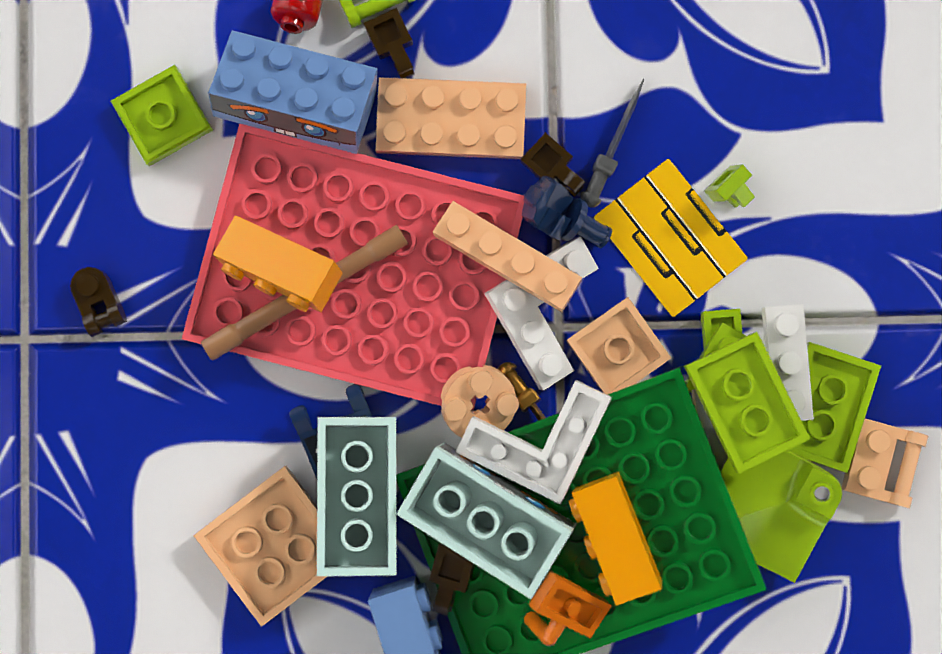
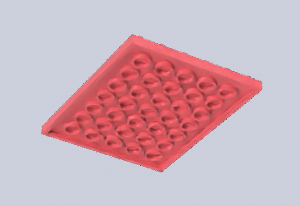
(393, 323)

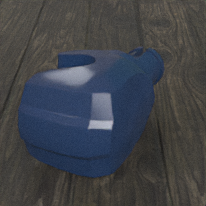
(559, 215)

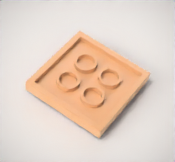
(267, 545)

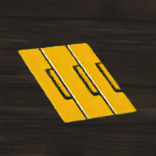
(671, 238)

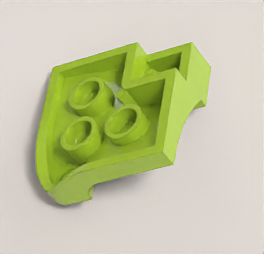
(781, 509)

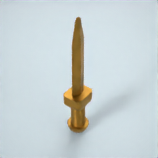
(526, 396)

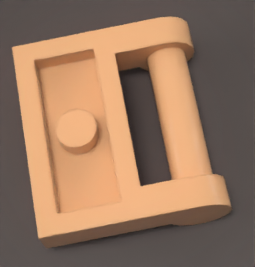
(873, 461)

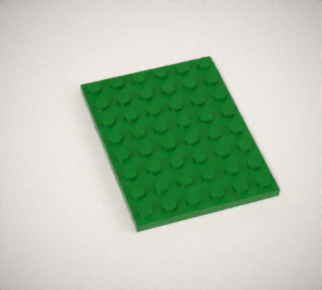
(682, 508)

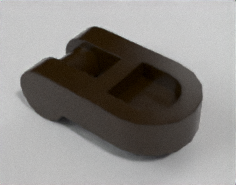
(93, 287)

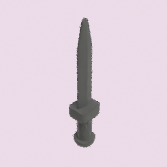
(605, 165)

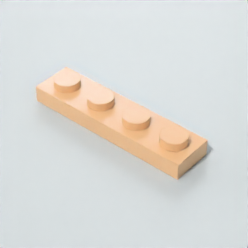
(507, 256)

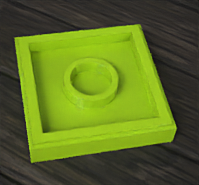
(161, 115)

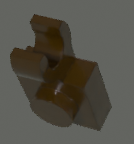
(390, 39)
(552, 160)
(452, 574)

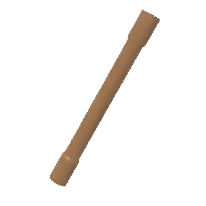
(236, 333)

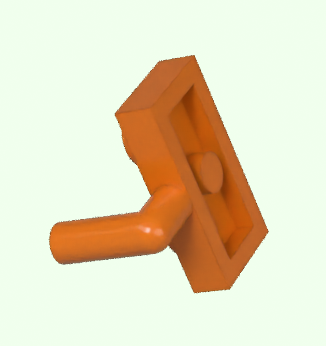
(566, 607)

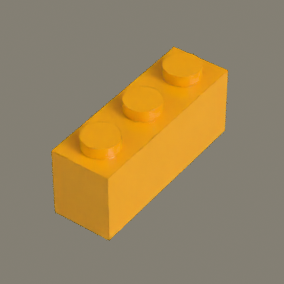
(277, 265)
(615, 539)

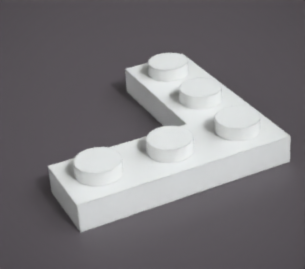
(526, 324)
(788, 350)
(540, 470)

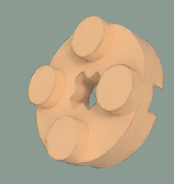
(478, 381)

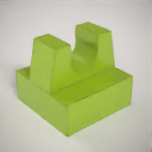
(731, 187)

